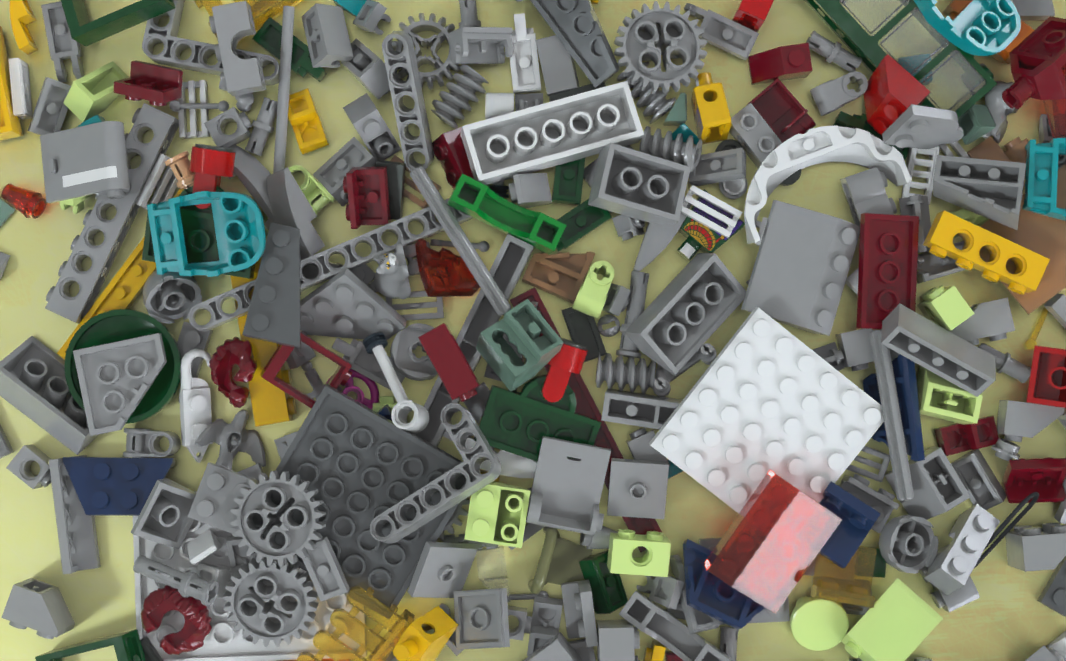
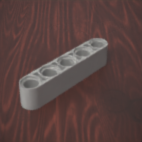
(412, 88)

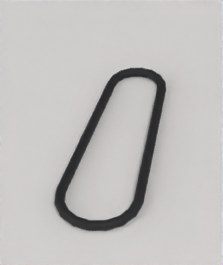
(1008, 519)

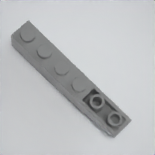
(637, 408)

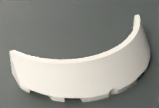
(817, 147)

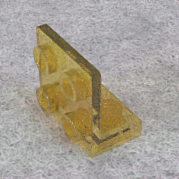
(846, 584)

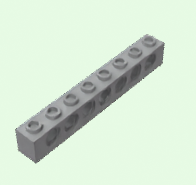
(116, 229)

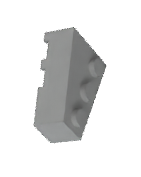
(981, 186)

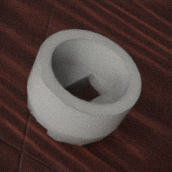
(605, 320)

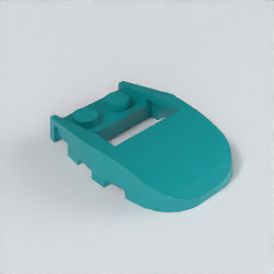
(980, 28)
(1042, 177)
(237, 230)

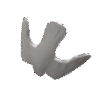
(233, 438)

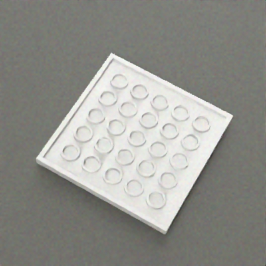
(765, 409)

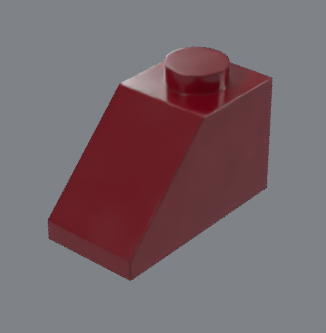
(781, 62)

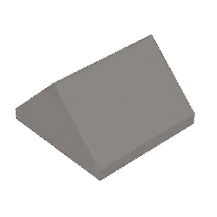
(166, 514)

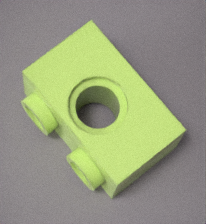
(945, 307)
(654, 561)

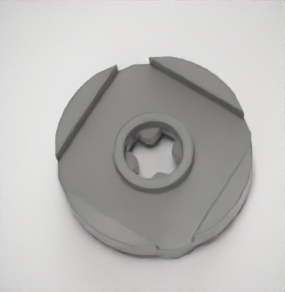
(405, 361)

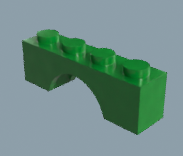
(487, 206)

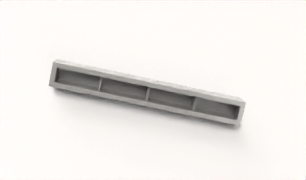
(506, 273)

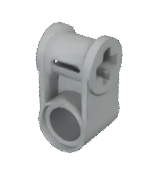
(835, 93)
(145, 443)

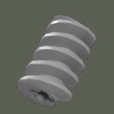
(459, 95)
(656, 103)
(672, 150)
(625, 373)

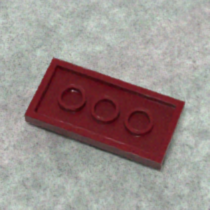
(886, 266)

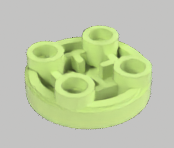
(818, 623)

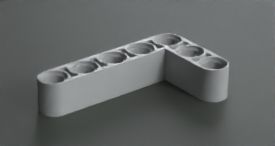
(200, 51)
(445, 483)

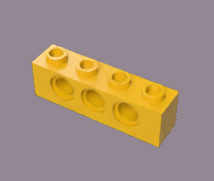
(1029, 265)

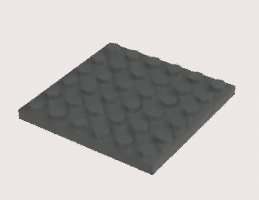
(361, 471)

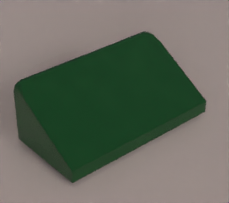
(606, 587)

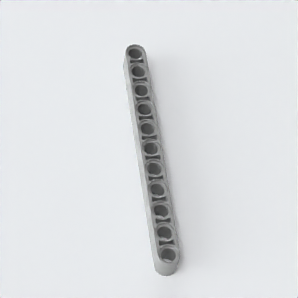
(321, 261)

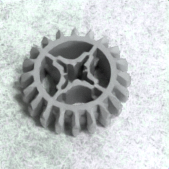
(433, 42)

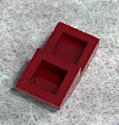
(961, 438)

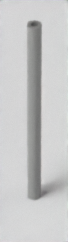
(284, 88)

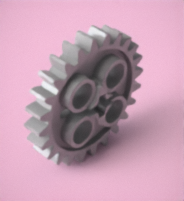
(686, 46)
(259, 501)
(256, 619)

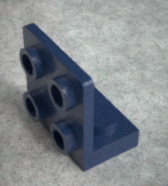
(852, 530)

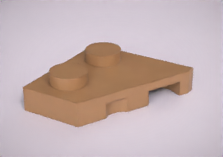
(558, 273)

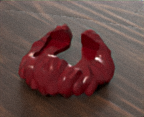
(221, 365)
(196, 618)

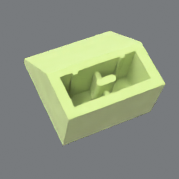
(946, 400)
(498, 514)

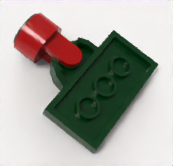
(197, 220)
(541, 409)

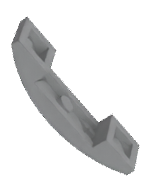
(254, 178)

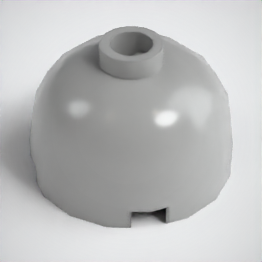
(170, 296)
(908, 543)

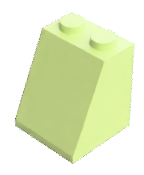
(892, 627)

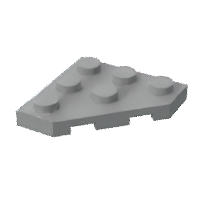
(348, 310)
(116, 379)

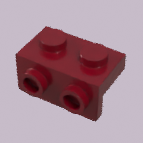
(151, 83)
(452, 155)
(367, 196)
(1035, 475)

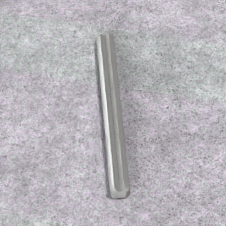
(460, 240)
(892, 417)

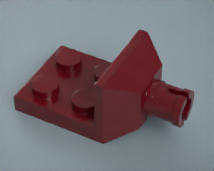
(1038, 65)

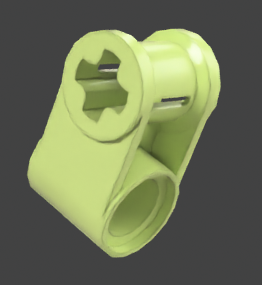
(313, 190)
(594, 292)

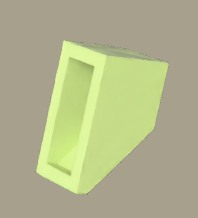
(94, 91)

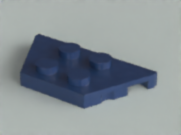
(908, 403)
(115, 484)
(712, 594)

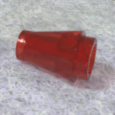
(24, 200)

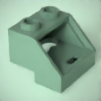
(523, 329)

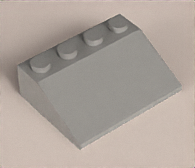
(801, 267)

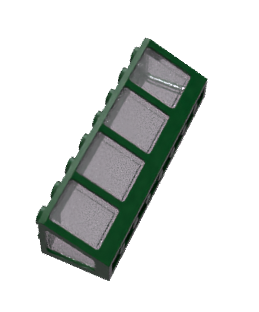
(901, 31)

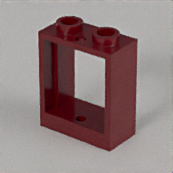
(281, 354)
(450, 363)

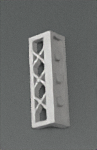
(75, 528)

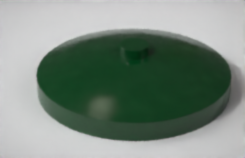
(120, 326)

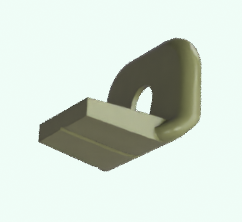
(558, 561)

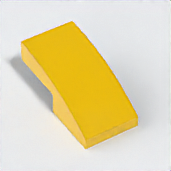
(20, 17)
(306, 122)

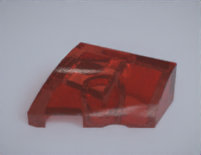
(444, 272)

